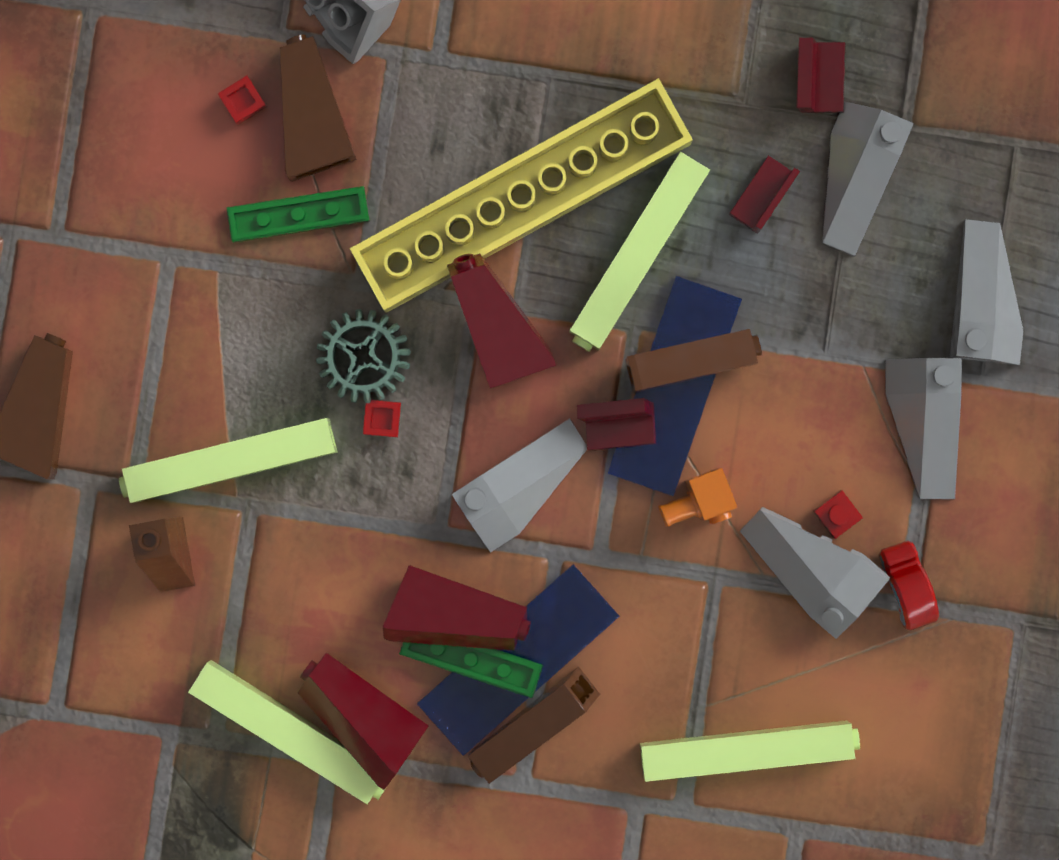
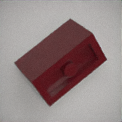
(821, 76)
(763, 194)
(618, 423)

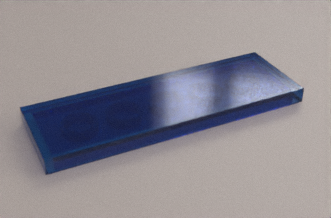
(689, 315)
(562, 625)

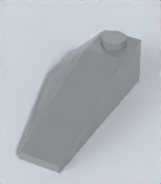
(353, 24)
(861, 161)
(986, 306)
(927, 418)
(514, 490)
(821, 576)

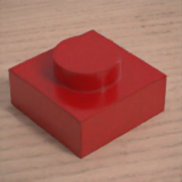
(242, 100)
(382, 418)
(838, 514)

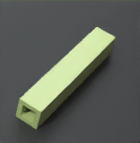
(638, 252)
(228, 461)
(283, 729)
(749, 750)

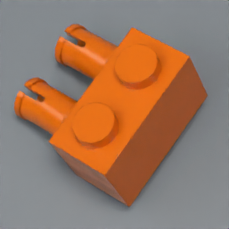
(706, 498)

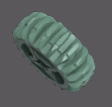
(337, 341)

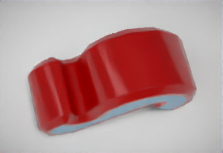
(910, 585)

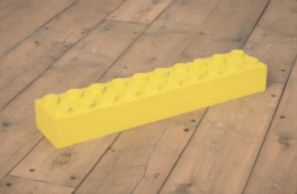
(523, 194)

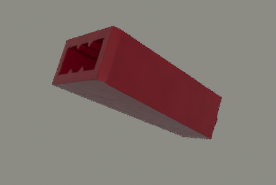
(499, 328)
(452, 614)
(362, 718)

